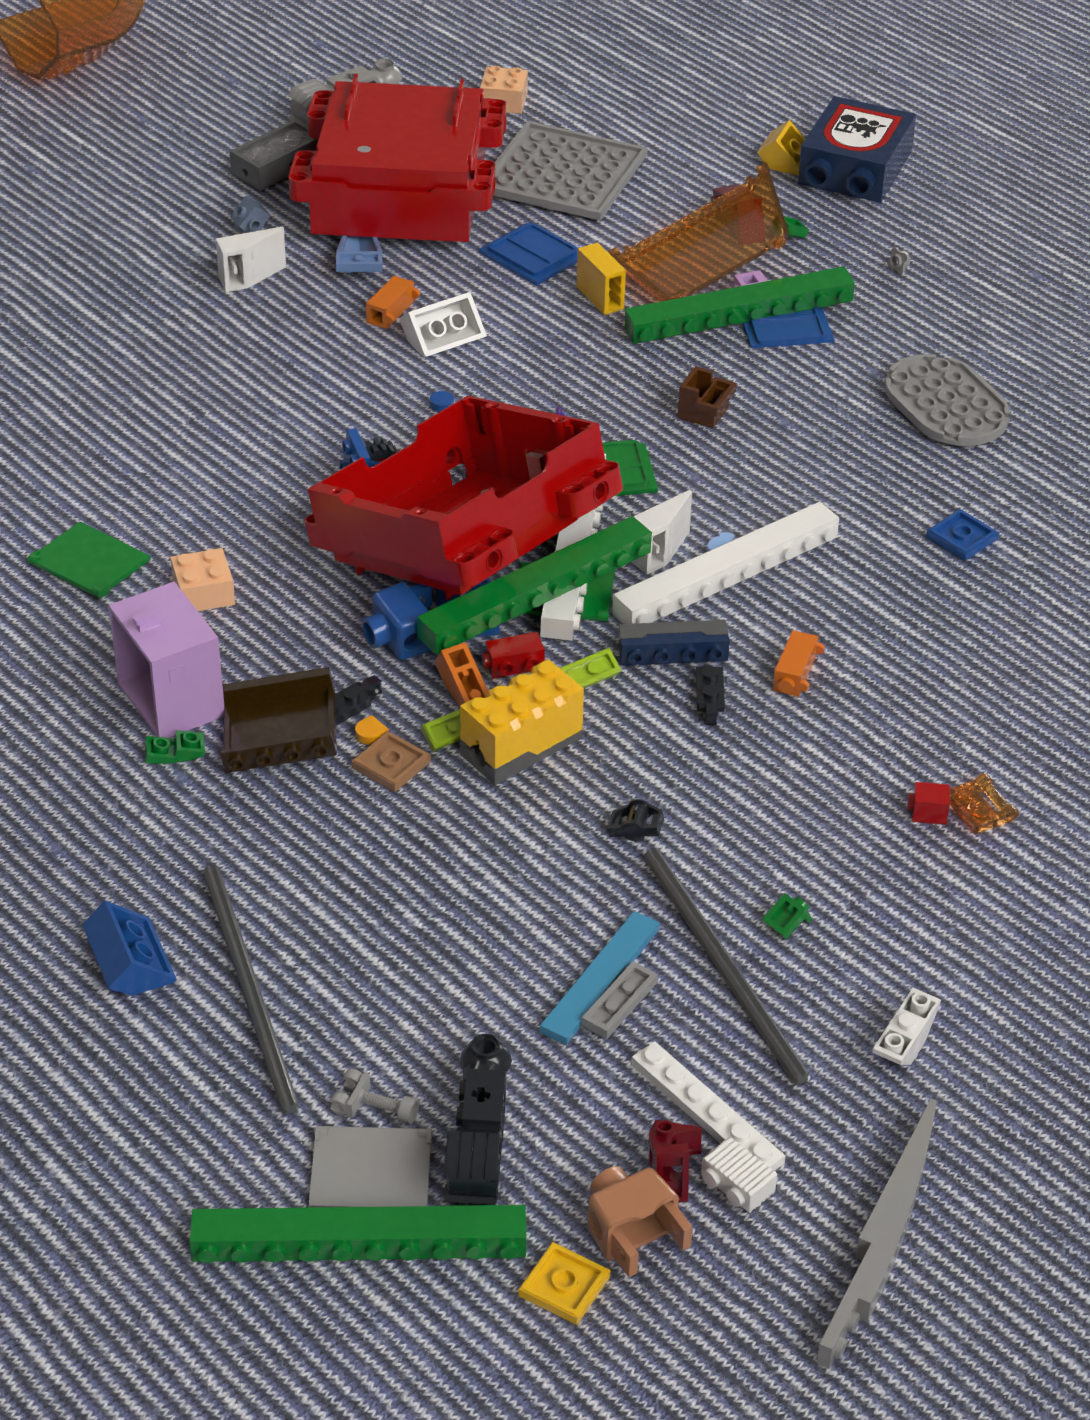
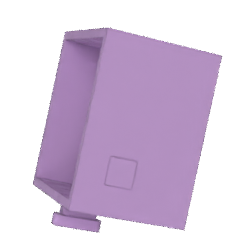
(167, 660)

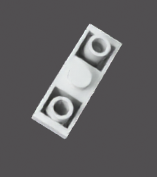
(908, 1028)

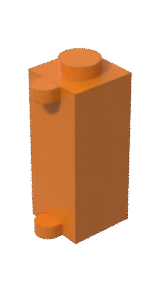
(390, 302)
(796, 663)

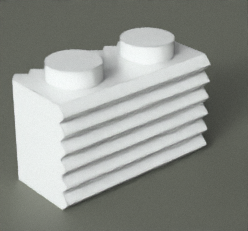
(738, 1175)

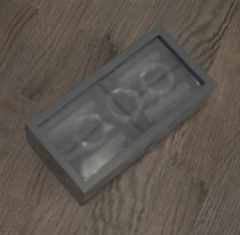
(271, 154)

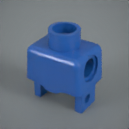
(396, 619)

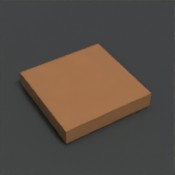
(391, 761)

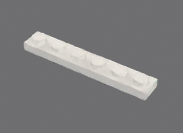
(703, 1104)

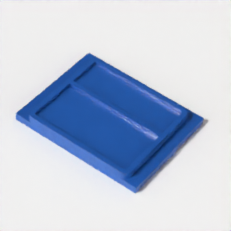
(531, 253)
(789, 329)

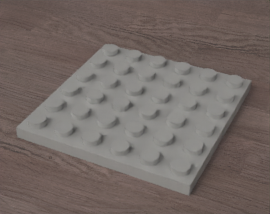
(565, 170)

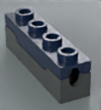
(673, 642)

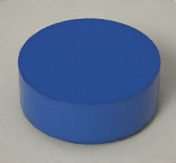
(441, 400)

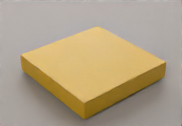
(564, 1283)

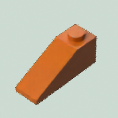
(460, 673)

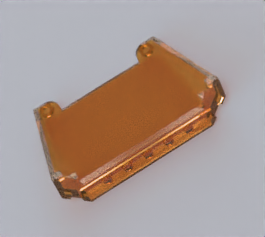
(708, 241)

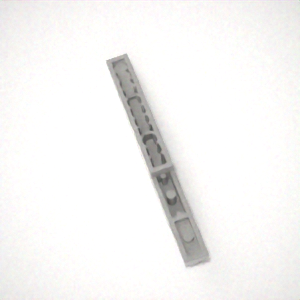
(880, 1242)

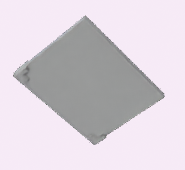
(370, 1167)

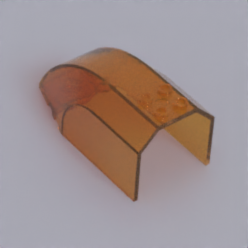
(66, 34)

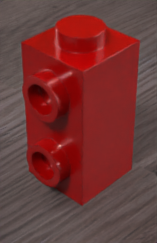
(513, 654)

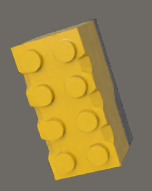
(521, 722)

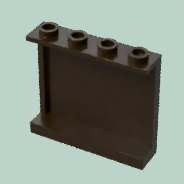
(279, 720)

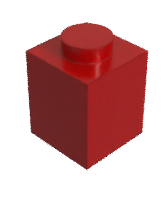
(929, 803)

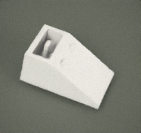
(250, 257)
(669, 528)

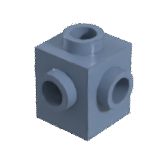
(249, 216)

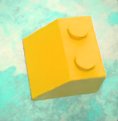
(783, 149)

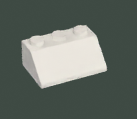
(443, 325)

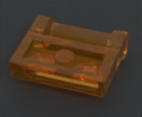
(975, 810)

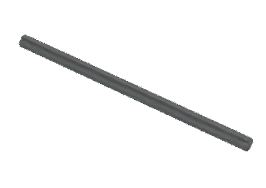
(727, 968)
(251, 991)

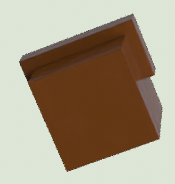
(704, 398)

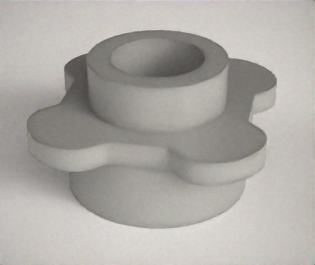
(898, 260)

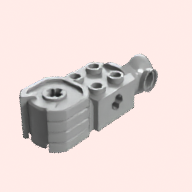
(302, 93)

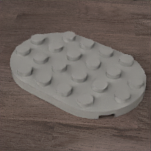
(947, 400)

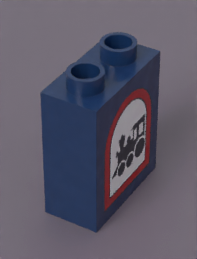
(856, 149)

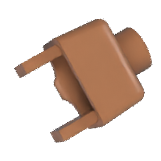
(633, 1212)

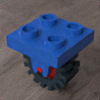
(373, 453)

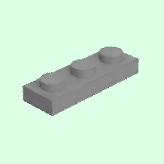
(619, 1000)

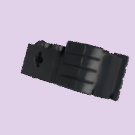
(476, 1147)

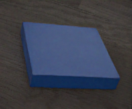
(962, 534)

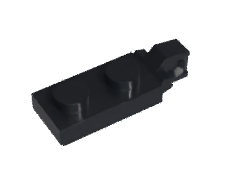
(710, 692)
(356, 698)

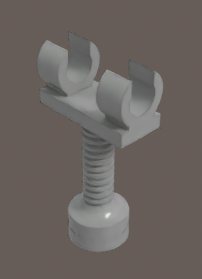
(359, 1085)

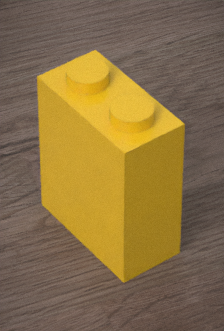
(601, 278)

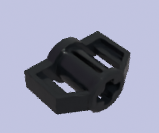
(635, 825)

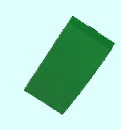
(181, 748)

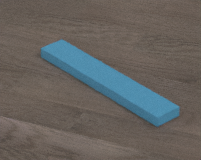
(598, 977)

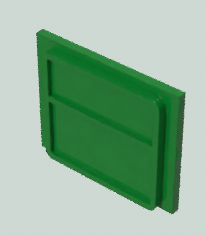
(634, 466)

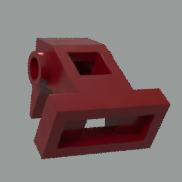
(671, 1146)

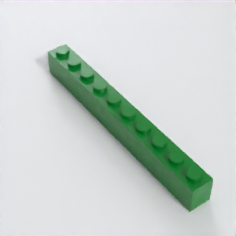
(738, 304)
(533, 585)
(358, 1233)

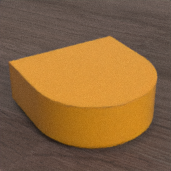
(369, 730)

